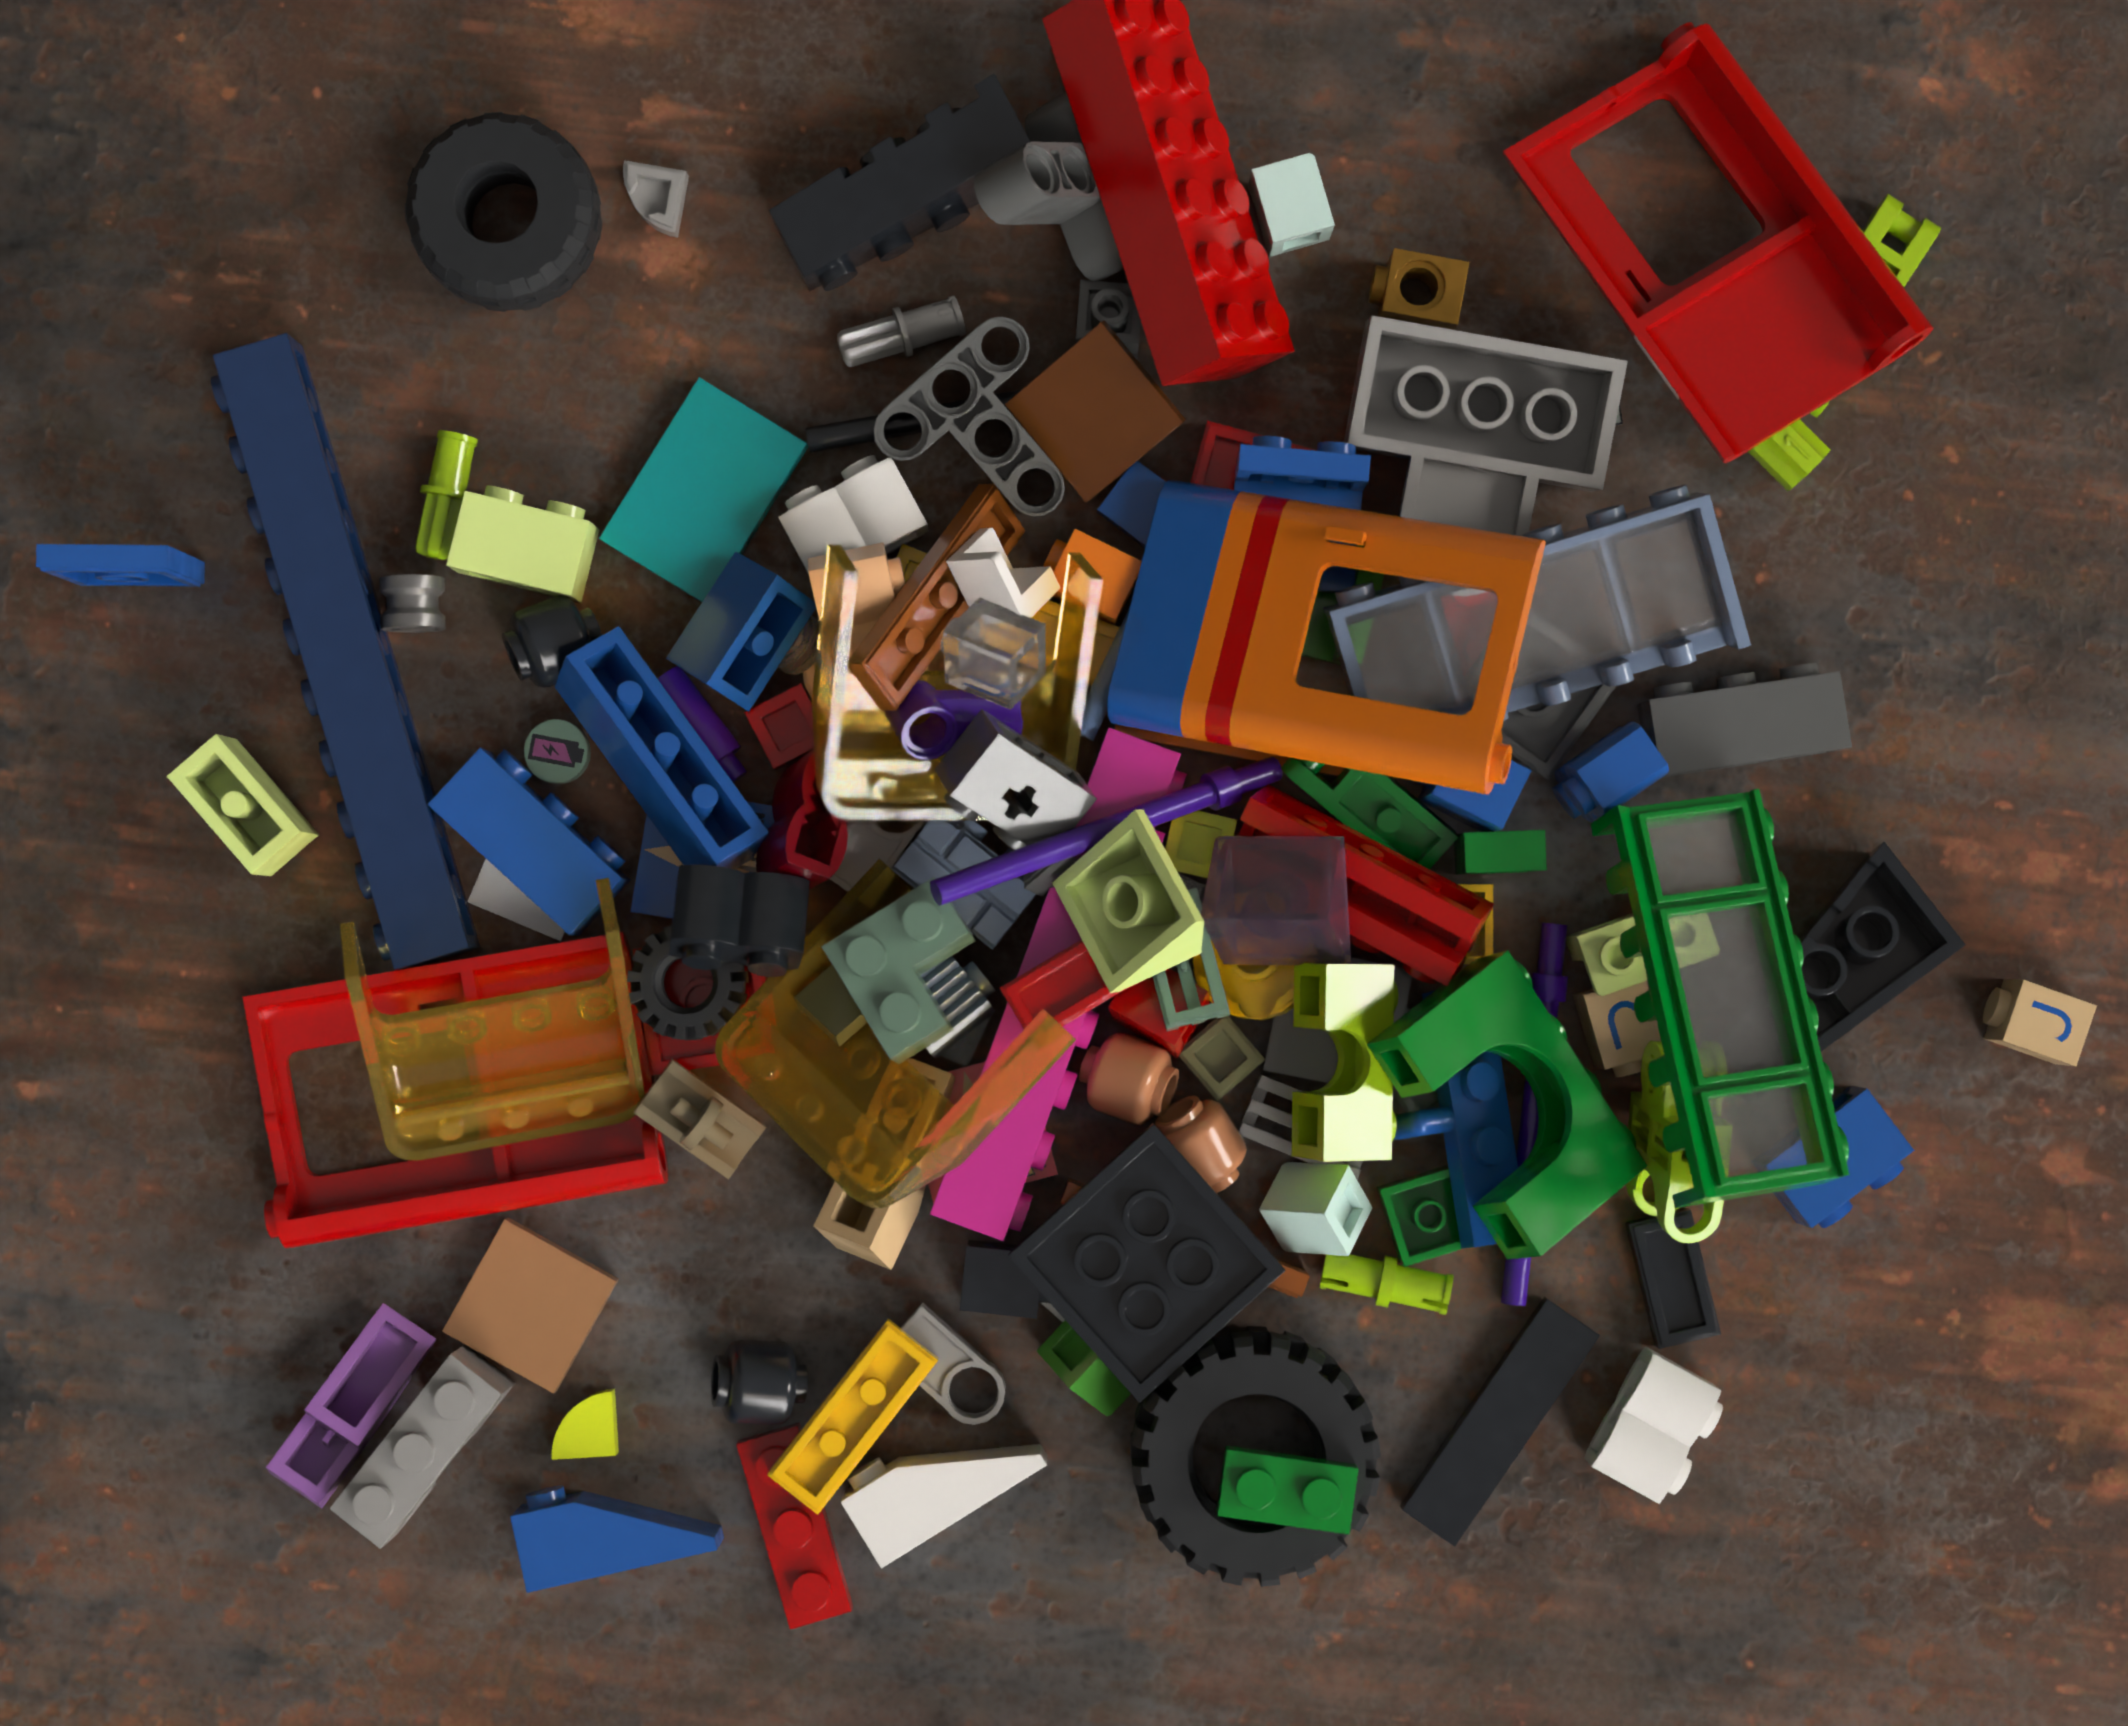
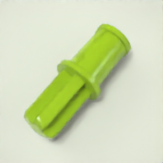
(444, 493)

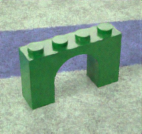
(1580, 1144)

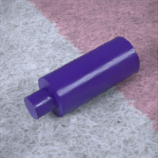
(704, 721)

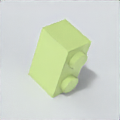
(523, 544)
(243, 805)

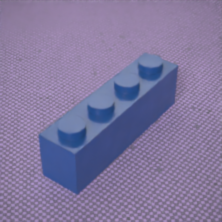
(658, 754)

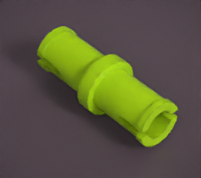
(1387, 1282)

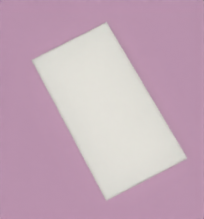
(500, 896)

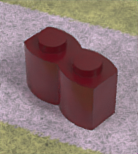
(804, 834)

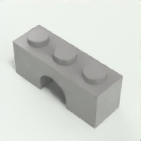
(422, 1445)

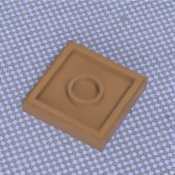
(530, 1305)

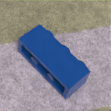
(530, 838)

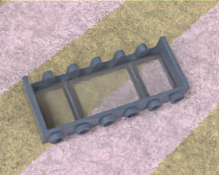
(1603, 607)

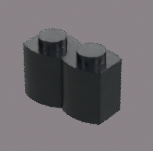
(739, 919)

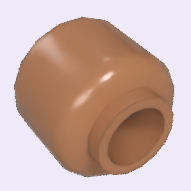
(1129, 1078)
(1205, 1138)

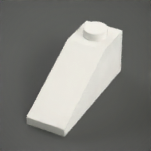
(923, 1494)

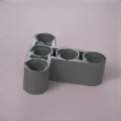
(1052, 185)
(967, 417)

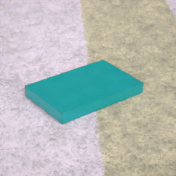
(703, 490)

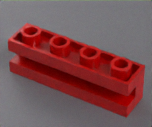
(1390, 898)

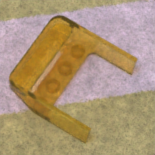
(858, 755)
(501, 1063)
(850, 1106)

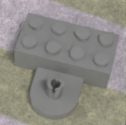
(1482, 420)

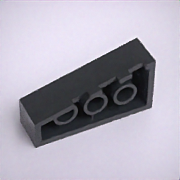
(1871, 944)

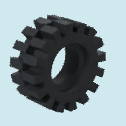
(673, 1020)

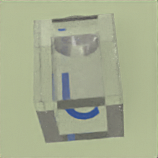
(994, 653)

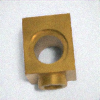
(1443, 276)

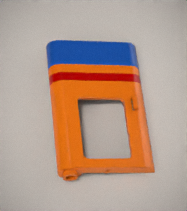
(1228, 615)

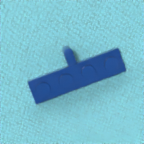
(1476, 1138)

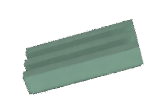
(1195, 1013)

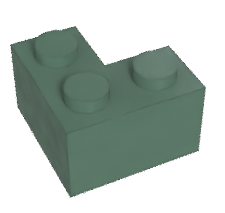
(884, 966)

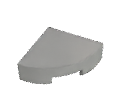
(657, 194)

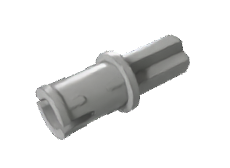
(901, 332)

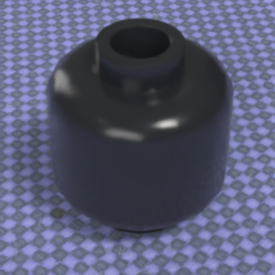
(545, 635)
(758, 1382)

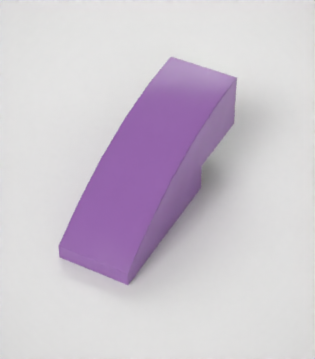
(351, 1405)

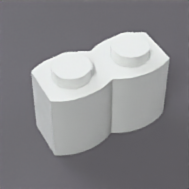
(859, 512)
(1654, 1426)

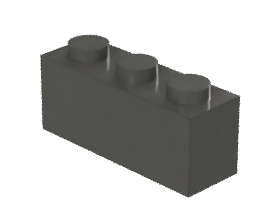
(1747, 720)

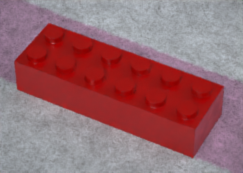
(1169, 188)

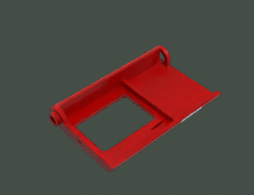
(1773, 320)

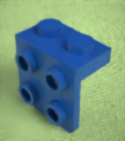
(1322, 476)

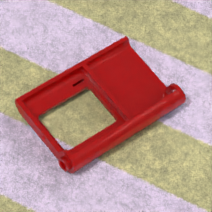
(448, 1187)

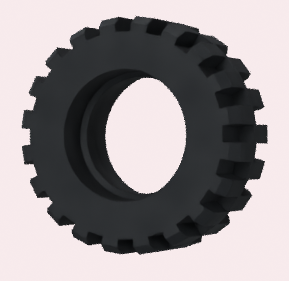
(1166, 1433)

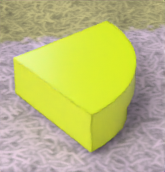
(588, 1429)

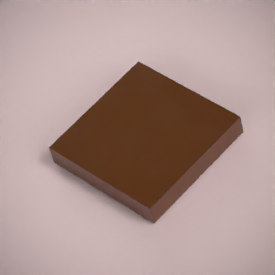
(1095, 411)

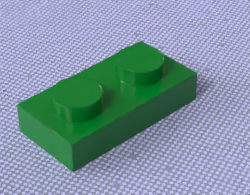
(1287, 1490)

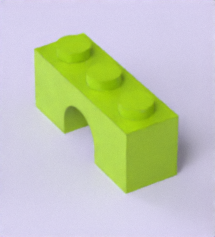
(1354, 1110)

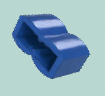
(1609, 773)

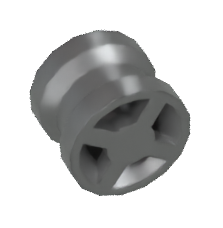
(412, 603)

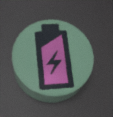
(557, 751)

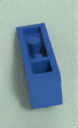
(596, 1535)

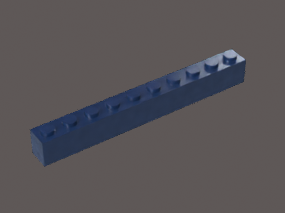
(344, 652)

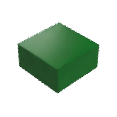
(1500, 852)
(1421, 1215)

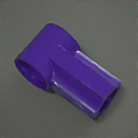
(949, 717)

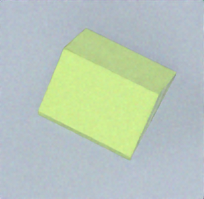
(1131, 905)

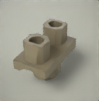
(699, 1118)

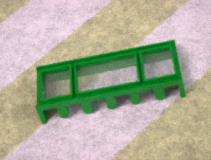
(1725, 997)

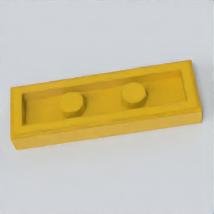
(852, 1416)

